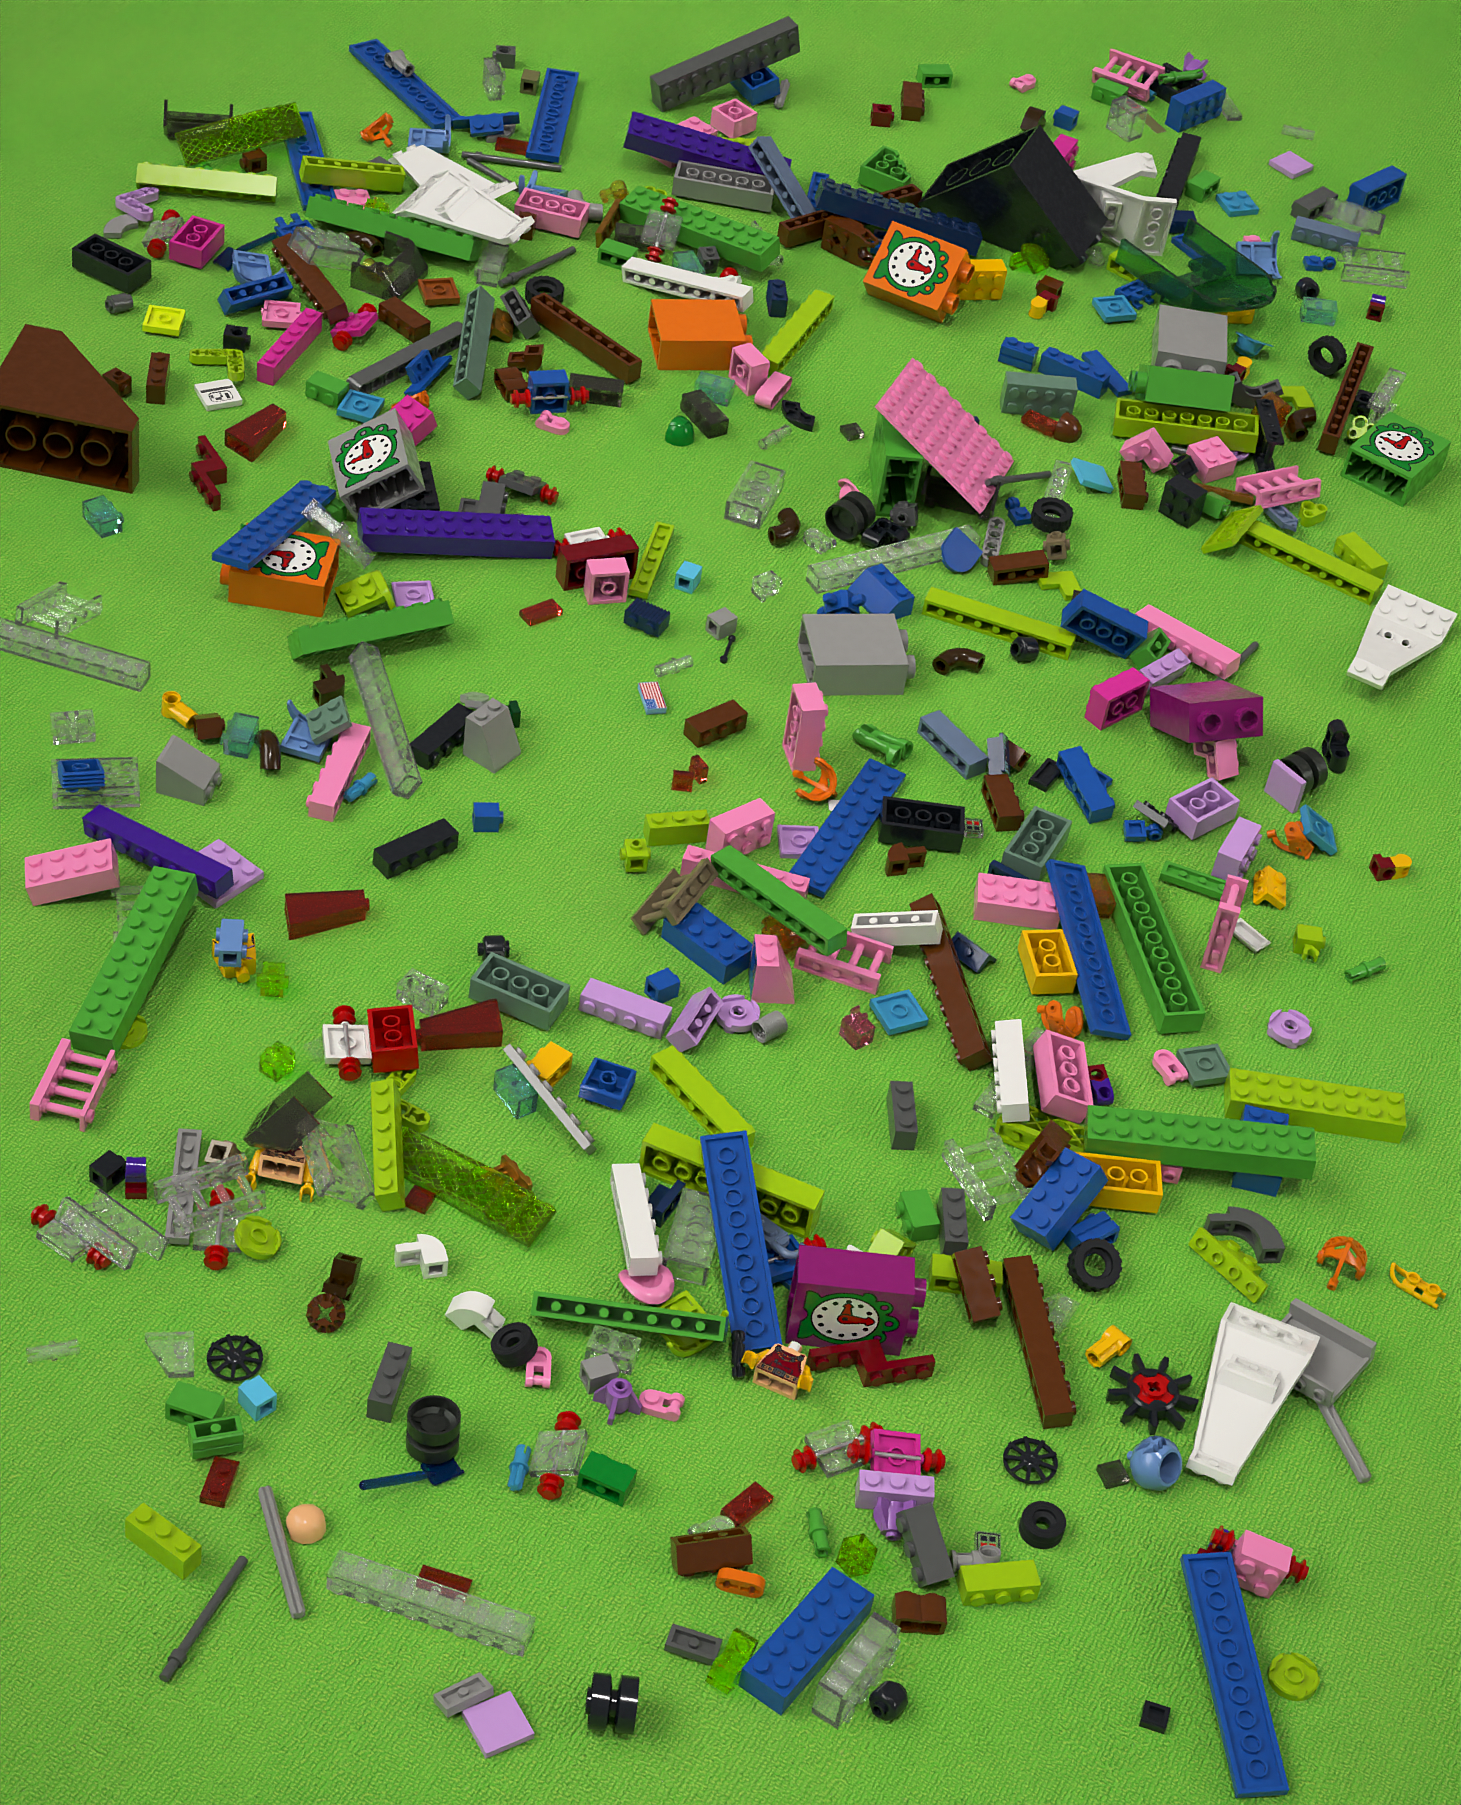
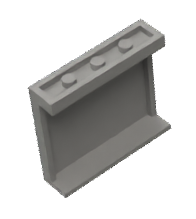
(1337, 1358)

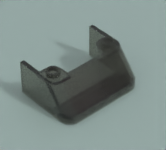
(180, 121)
(392, 279)
(942, 494)
(288, 1116)

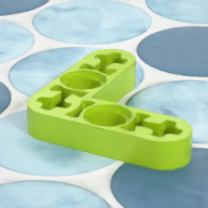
(231, 357)
(413, 1122)

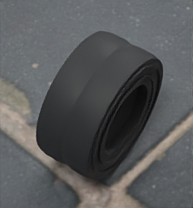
(519, 1353)
(1047, 1513)

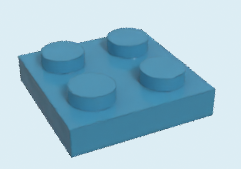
(1237, 203)
(1114, 308)
(360, 406)
(1318, 830)
(898, 1012)

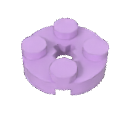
(737, 1023)
(1293, 1037)

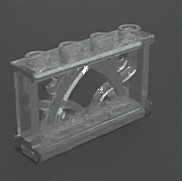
(340, 533)
(112, 795)
(354, 1176)

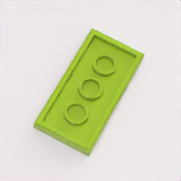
(1232, 529)

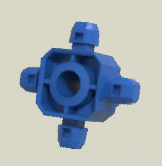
(842, 602)

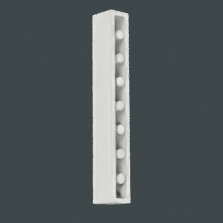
(685, 283)

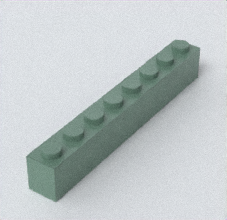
(474, 343)

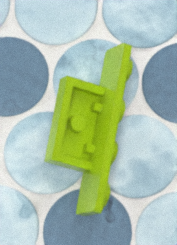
(1231, 1263)

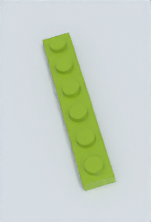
(651, 560)

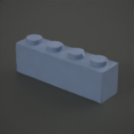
(1323, 234)
(952, 744)

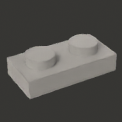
(463, 1694)

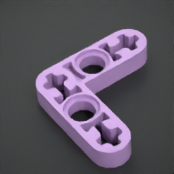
(134, 203)

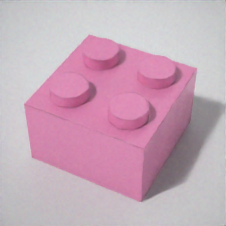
(733, 118)
(748, 368)
(1212, 459)
(606, 581)

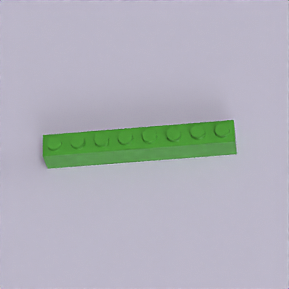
(779, 900)
(630, 1316)

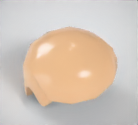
(306, 1523)

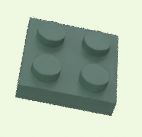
(328, 720)
(1204, 1064)

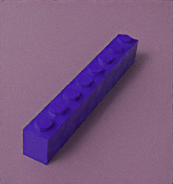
(157, 850)

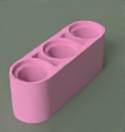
(773, 390)

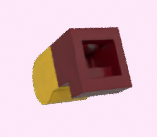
(1042, 303)
(1241, 366)
(1390, 867)

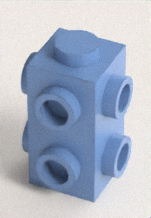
(230, 946)

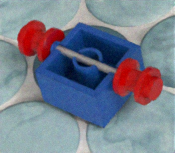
(549, 392)

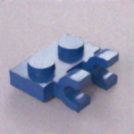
(283, 228)
(1135, 292)

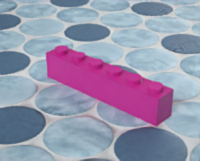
(289, 346)

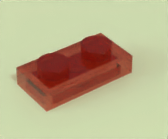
(1039, 422)
(219, 1482)
(747, 1504)

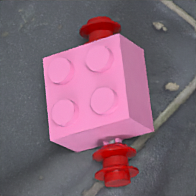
(1259, 1561)

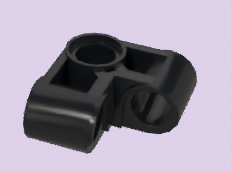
(884, 533)
(1335, 746)

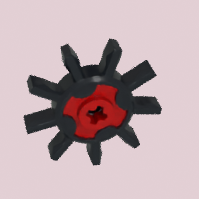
(1151, 1394)

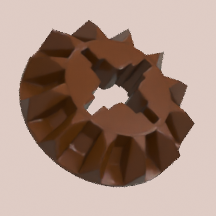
(337, 1313)

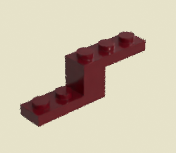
(208, 473)
(871, 1363)

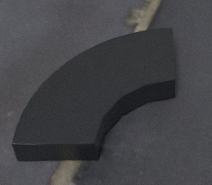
(796, 416)

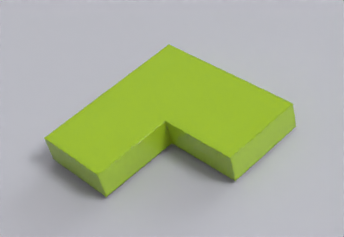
(1298, 396)
(1061, 580)

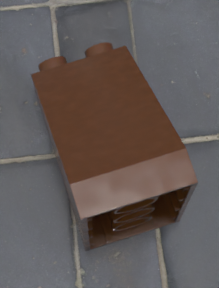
(64, 415)

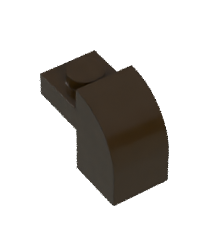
(1033, 118)
(328, 686)
(343, 1276)

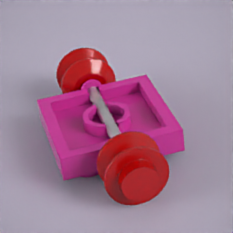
(353, 326)
(896, 1453)

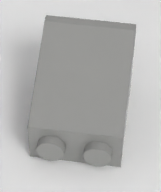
(491, 736)
(186, 772)

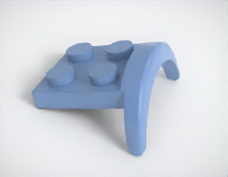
(434, 139)
(532, 185)
(1262, 254)
(251, 266)
(298, 738)

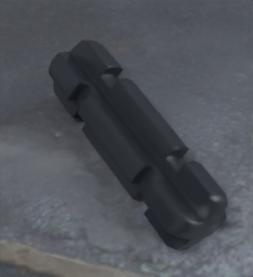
(738, 1351)

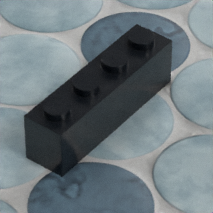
(440, 737)
(415, 848)

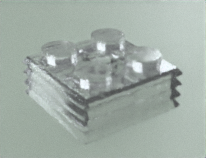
(493, 78)

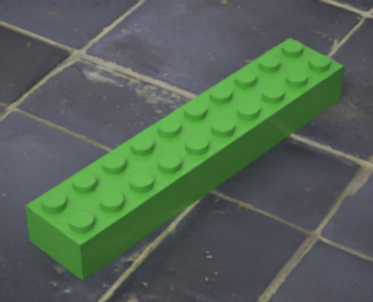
(372, 222)
(704, 228)
(1153, 950)
(134, 961)
(1201, 1141)

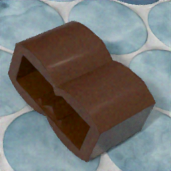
(509, 379)
(919, 1613)

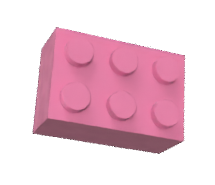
(742, 828)

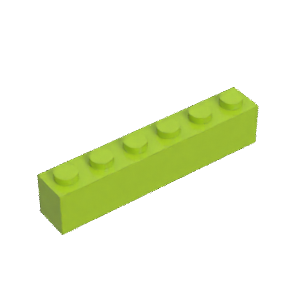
(352, 174)
(697, 1094)
(387, 1145)

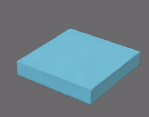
(1092, 475)

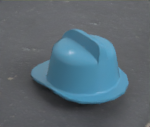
(1248, 346)

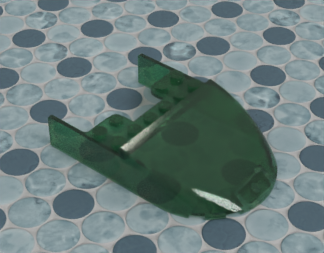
(1219, 280)

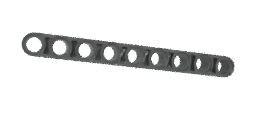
(394, 366)

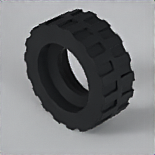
(544, 283)
(1336, 349)
(1053, 506)
(1110, 1257)

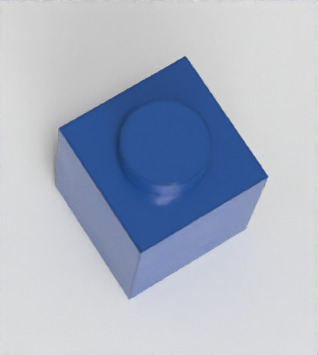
(1065, 118)
(486, 817)
(662, 986)

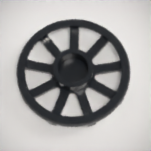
(234, 1357)
(1030, 1460)

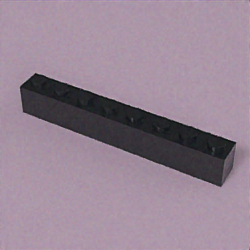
(1179, 167)

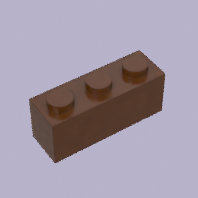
(912, 101)
(404, 319)
(158, 378)
(1132, 485)
(1018, 567)
(715, 723)
(1002, 802)
(976, 1284)
(711, 1551)

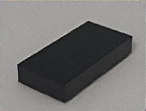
(1045, 775)

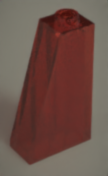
(256, 432)
(323, 911)
(462, 1028)

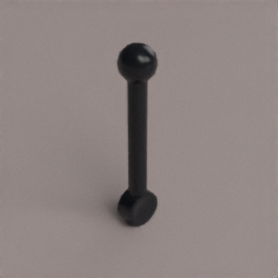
(723, 659)

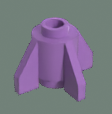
(1192, 64)
(618, 1398)
(886, 1517)

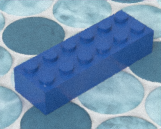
(806, 1640)

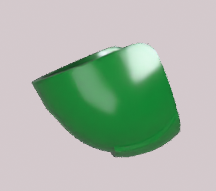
(680, 432)

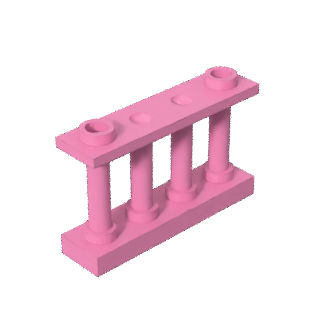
(1127, 61)
(1278, 487)
(1224, 923)
(848, 973)
(57, 1071)

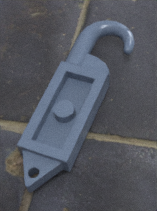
(1282, 517)
(777, 1239)

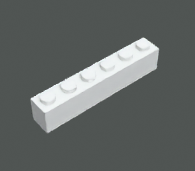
(1011, 1071)
(635, 1220)

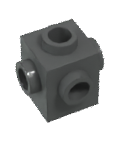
(904, 514)

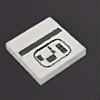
(218, 394)

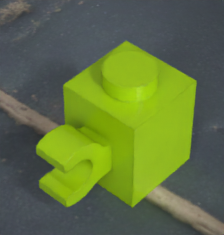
(1308, 941)

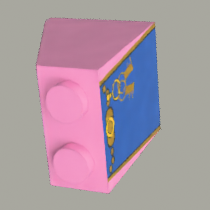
(770, 972)

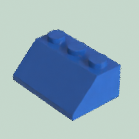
(883, 592)

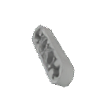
(992, 541)

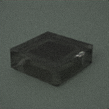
(852, 431)
(1112, 1474)

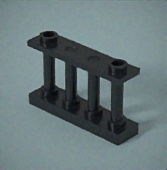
(1165, 91)
(1268, 436)

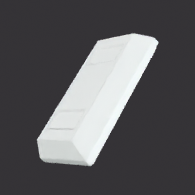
(1249, 936)

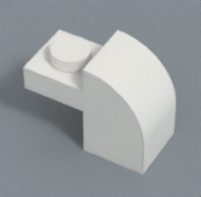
(427, 1252)
(475, 1309)

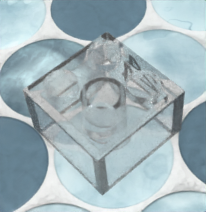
(1126, 118)

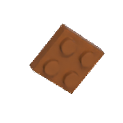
(438, 291)

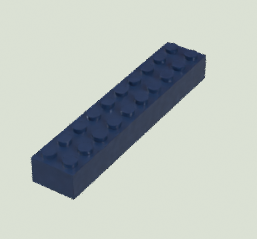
(881, 212)

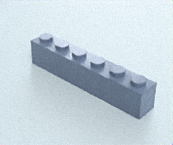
(780, 177)

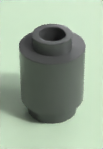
(118, 303)

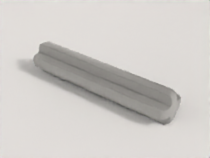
(780, 99)

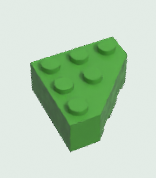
(884, 171)

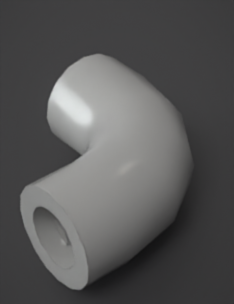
(595, 210)

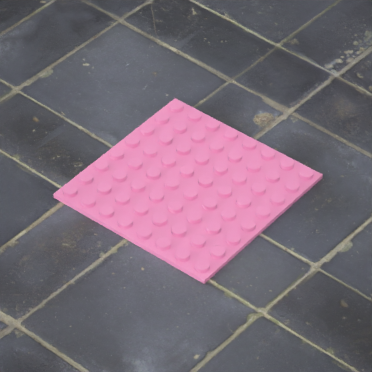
(944, 433)

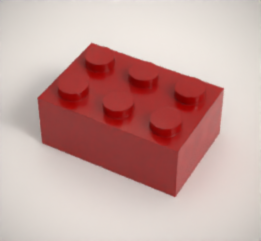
(393, 1038)

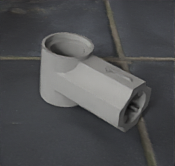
(398, 60)

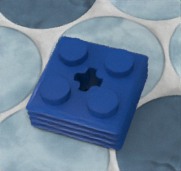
(81, 774)
(607, 1083)

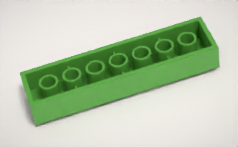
(371, 629)

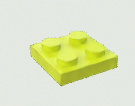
(163, 320)

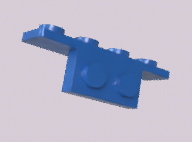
(486, 124)
(424, 370)

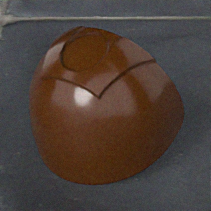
(1068, 428)

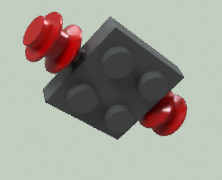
(520, 482)

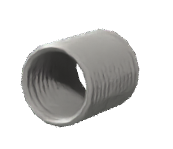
(769, 1026)

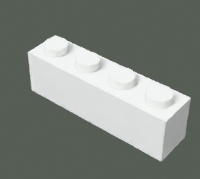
(899, 927)

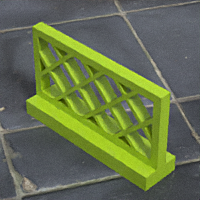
(1023, 1134)

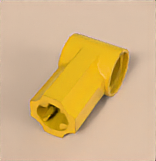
(174, 708)
(1111, 1343)

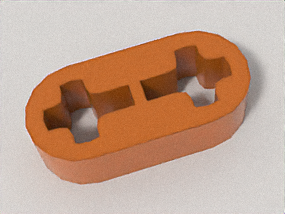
(740, 1582)

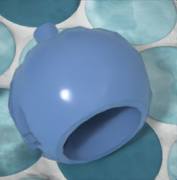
(1155, 1463)

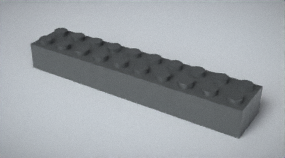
(725, 64)

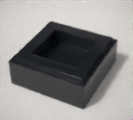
(1154, 1717)

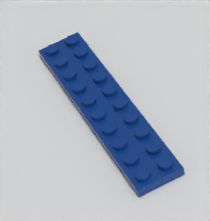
(410, 89)
(552, 115)
(307, 146)
(271, 526)
(847, 826)
(1088, 949)
(740, 1239)
(1234, 1675)

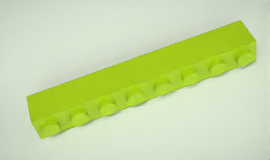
(207, 182)
(798, 330)
(1312, 562)
(997, 622)

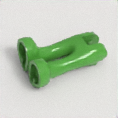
(891, 746)

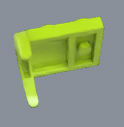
(364, 593)
(681, 1345)

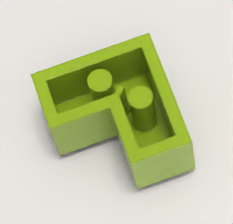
(891, 1243)

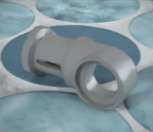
(983, 1555)

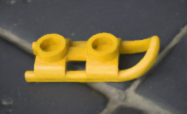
(1412, 1281)

